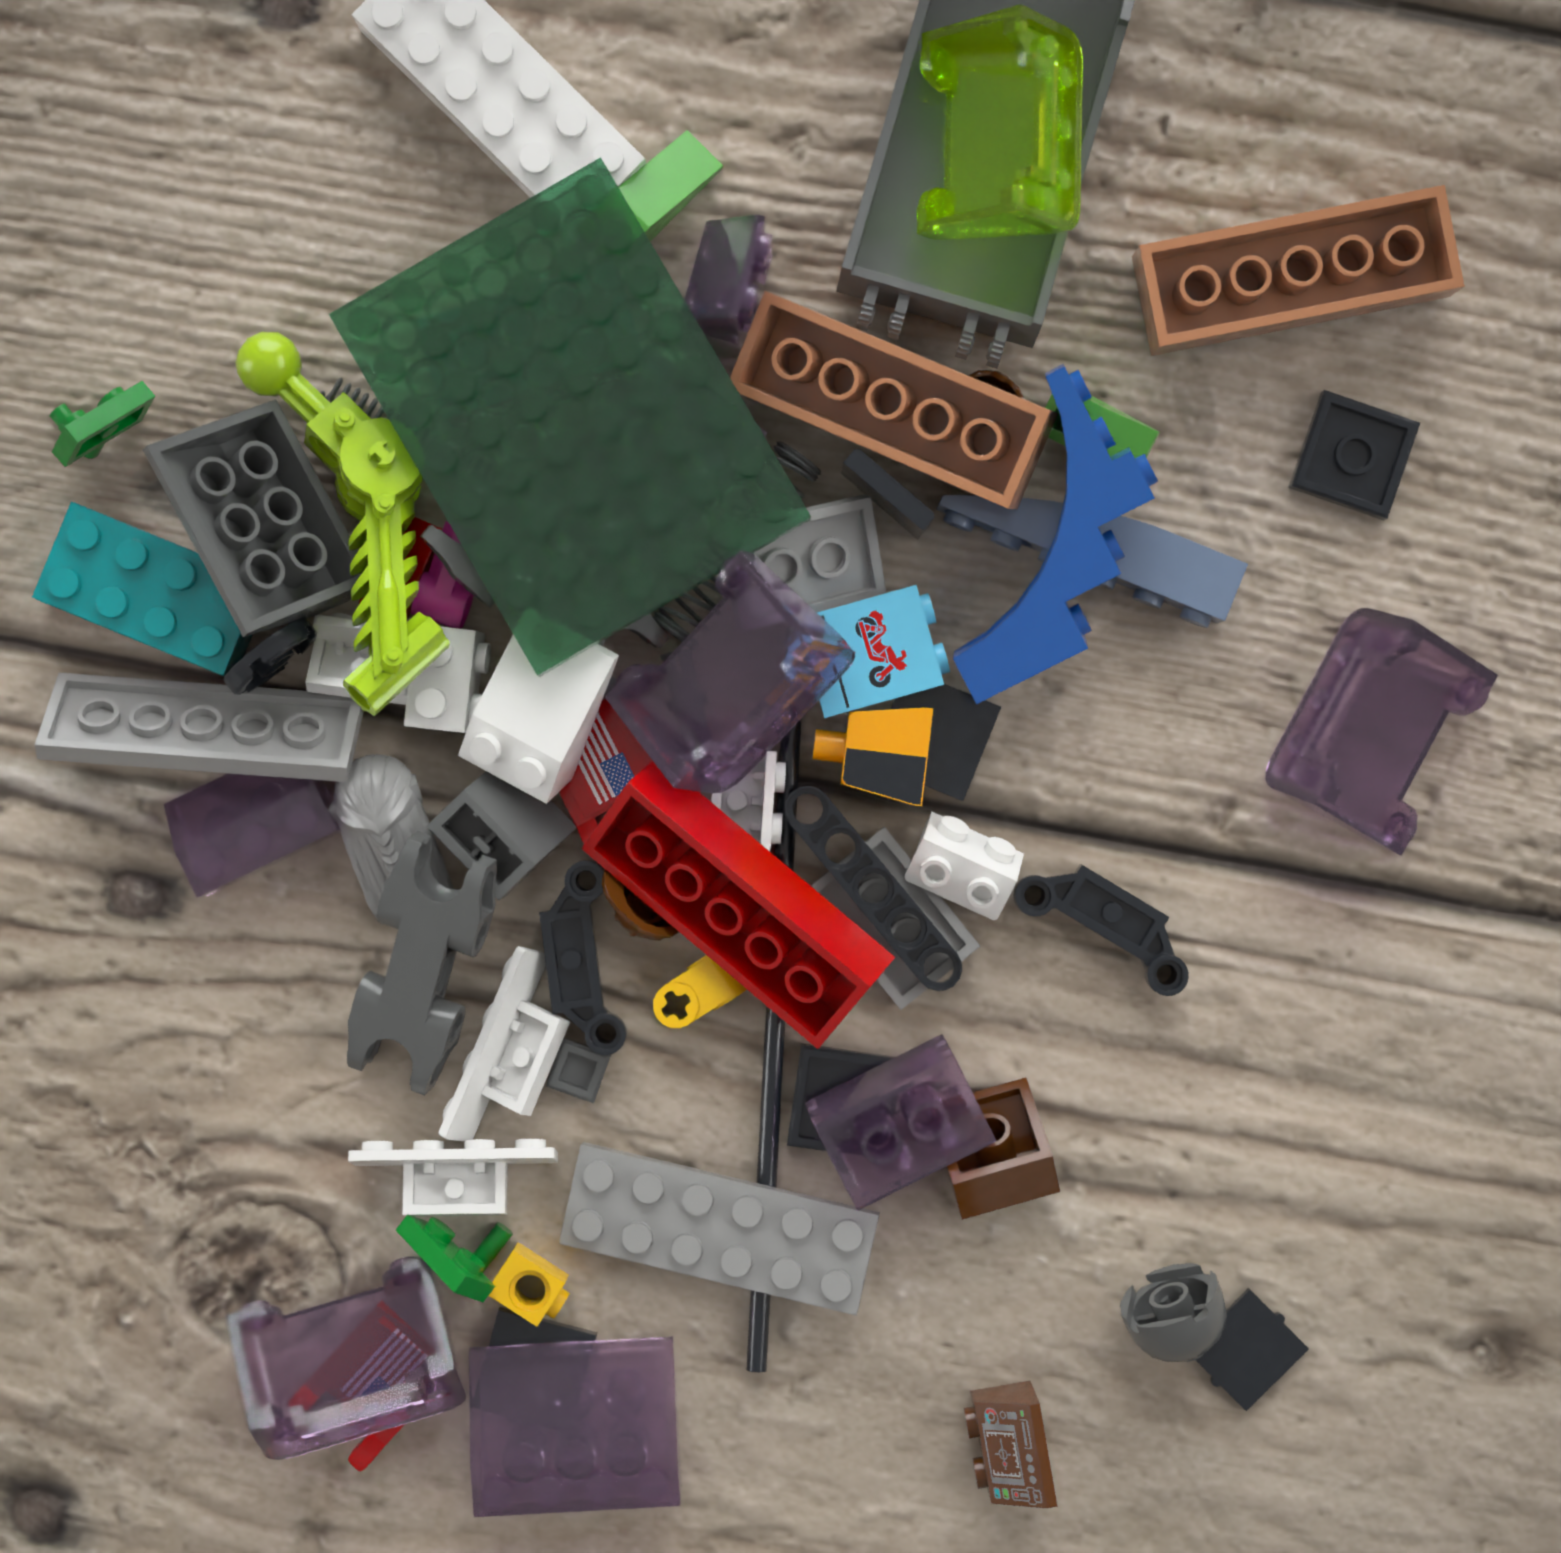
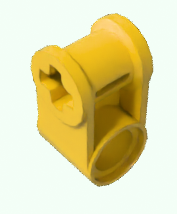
(706, 987)

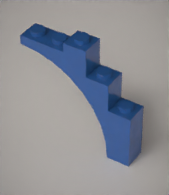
(1099, 488)

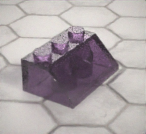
(245, 826)
(899, 1122)

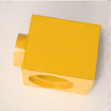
(526, 1262)

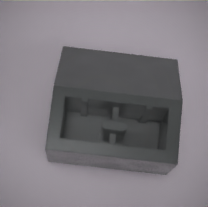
(504, 825)

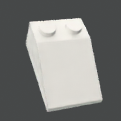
(537, 726)

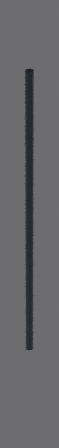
(773, 1065)

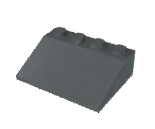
(257, 517)

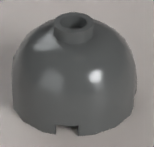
(1176, 1314)

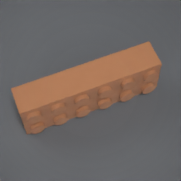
(1297, 270)
(892, 401)

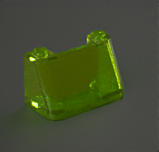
(1008, 126)

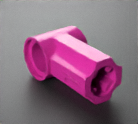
(442, 595)

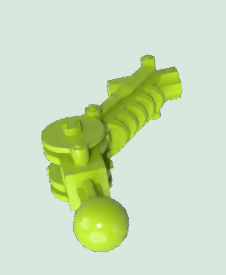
(377, 487)

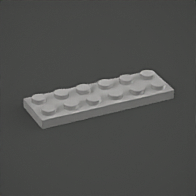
(199, 727)
(719, 1228)

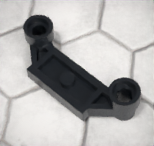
(1112, 915)
(574, 961)

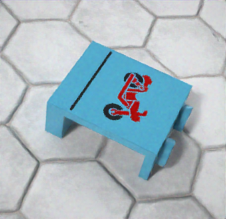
(889, 647)

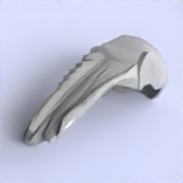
(376, 818)

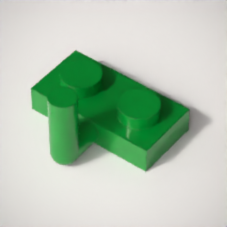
(88, 432)
(454, 1265)

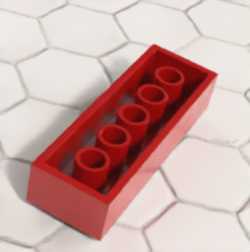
(737, 903)

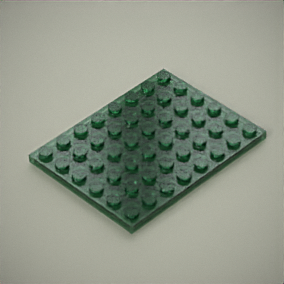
(569, 417)

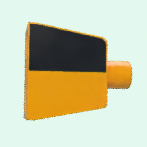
(881, 752)

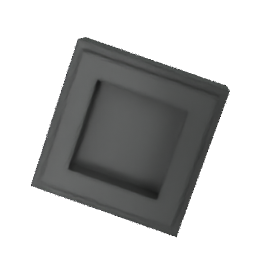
(578, 1070)

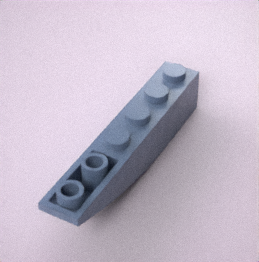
(1155, 561)

